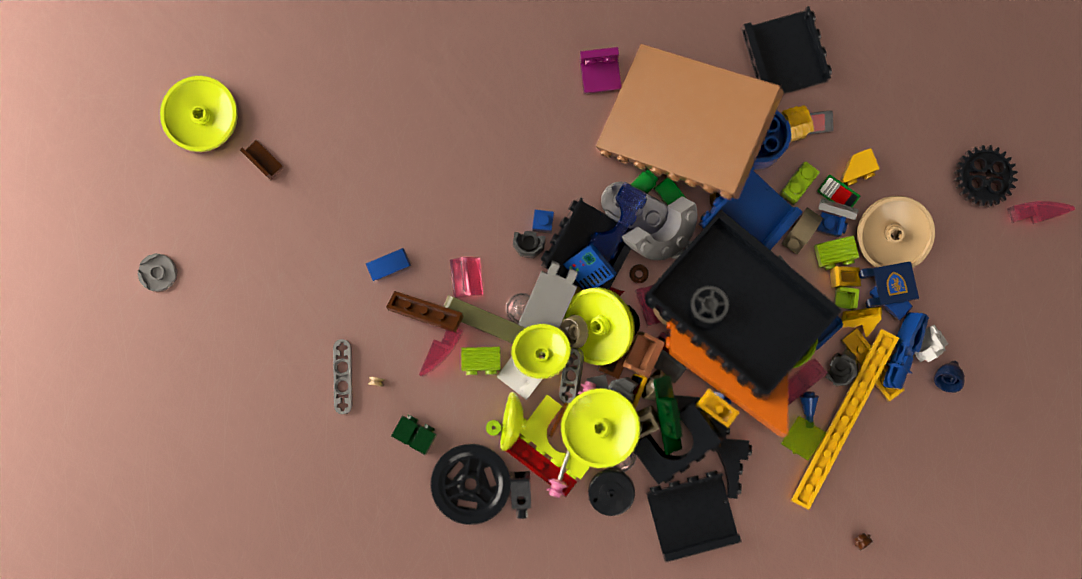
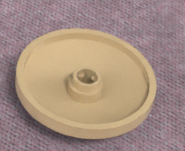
(895, 232)

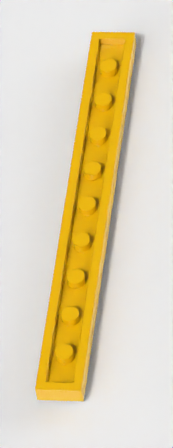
(844, 419)

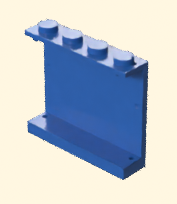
(757, 210)

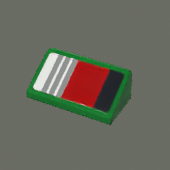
(837, 192)

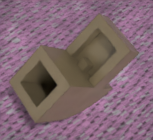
(802, 230)

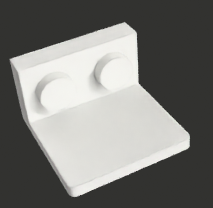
(517, 380)

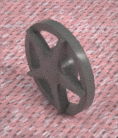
(709, 304)

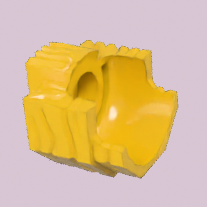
(799, 121)

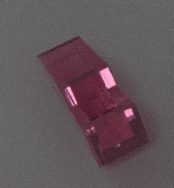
(1038, 211)
(440, 351)
(804, 379)

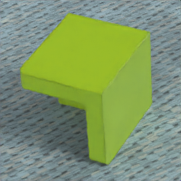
(846, 298)

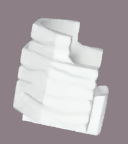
(932, 345)

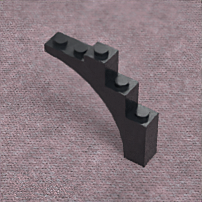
(729, 452)

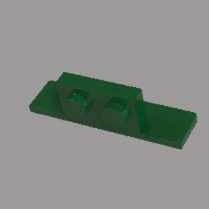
(668, 414)

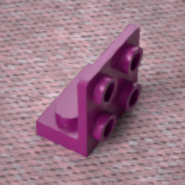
(600, 70)

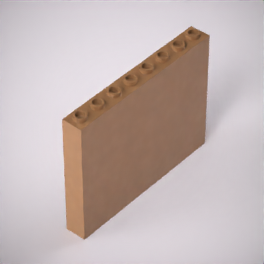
(689, 121)

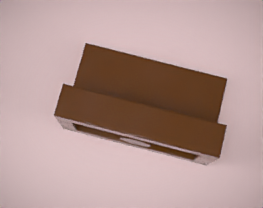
(262, 159)

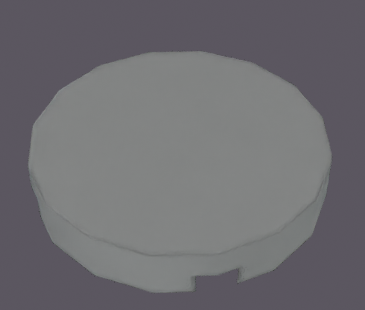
(157, 272)

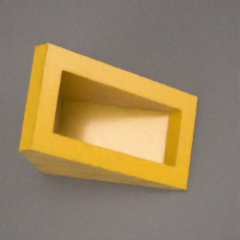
(845, 277)

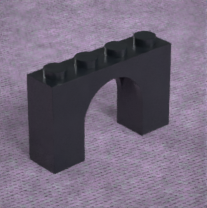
(664, 466)

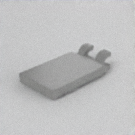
(549, 298)

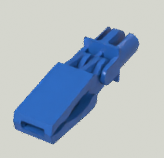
(910, 341)

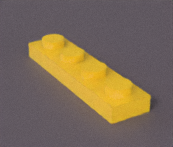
(860, 347)

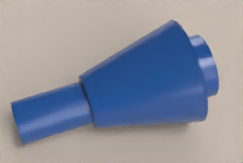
(809, 403)

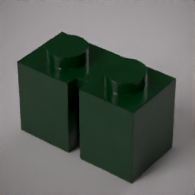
(414, 434)

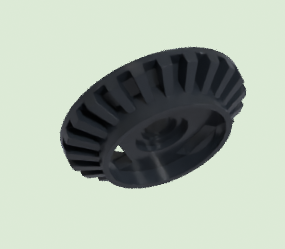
(447, 491)

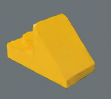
(867, 317)
(718, 408)

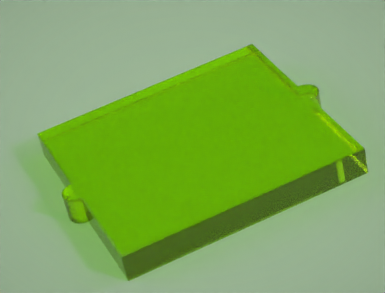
(803, 437)

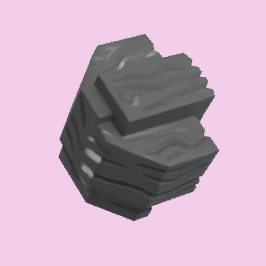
(528, 244)
(843, 368)
(624, 386)

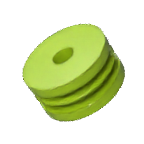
(489, 427)

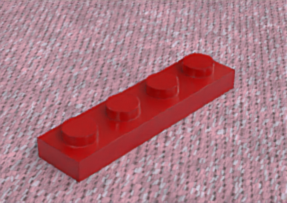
(539, 464)

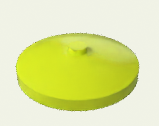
(198, 113)
(607, 322)
(600, 428)

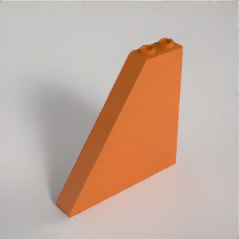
(771, 412)

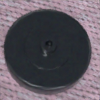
(611, 492)

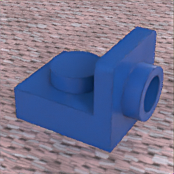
(832, 225)

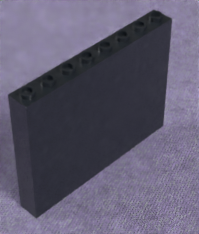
(770, 311)

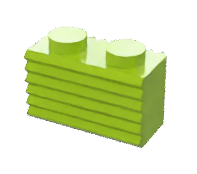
(799, 183)
(836, 252)
(480, 359)

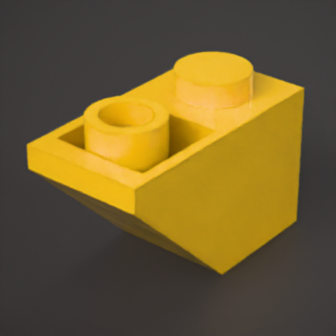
(858, 166)

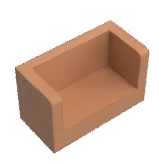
(643, 354)

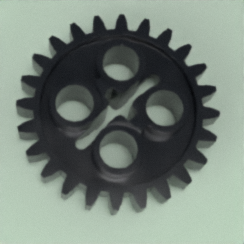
(984, 192)

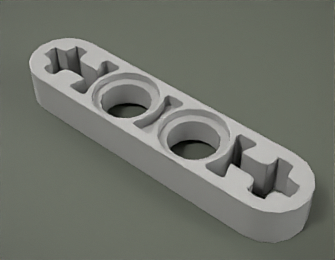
(346, 376)

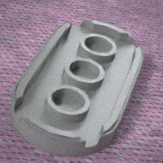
(649, 218)

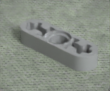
(564, 379)

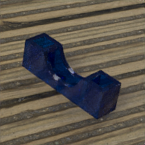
(630, 201)

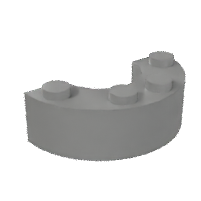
(671, 237)

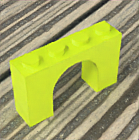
(537, 433)

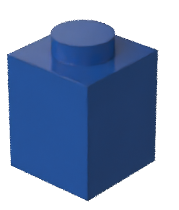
(543, 221)

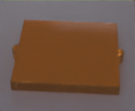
(558, 419)

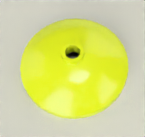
(537, 341)
(512, 422)

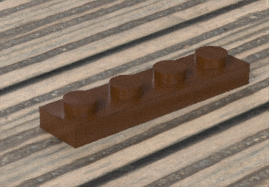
(424, 311)

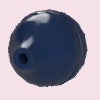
(950, 377)

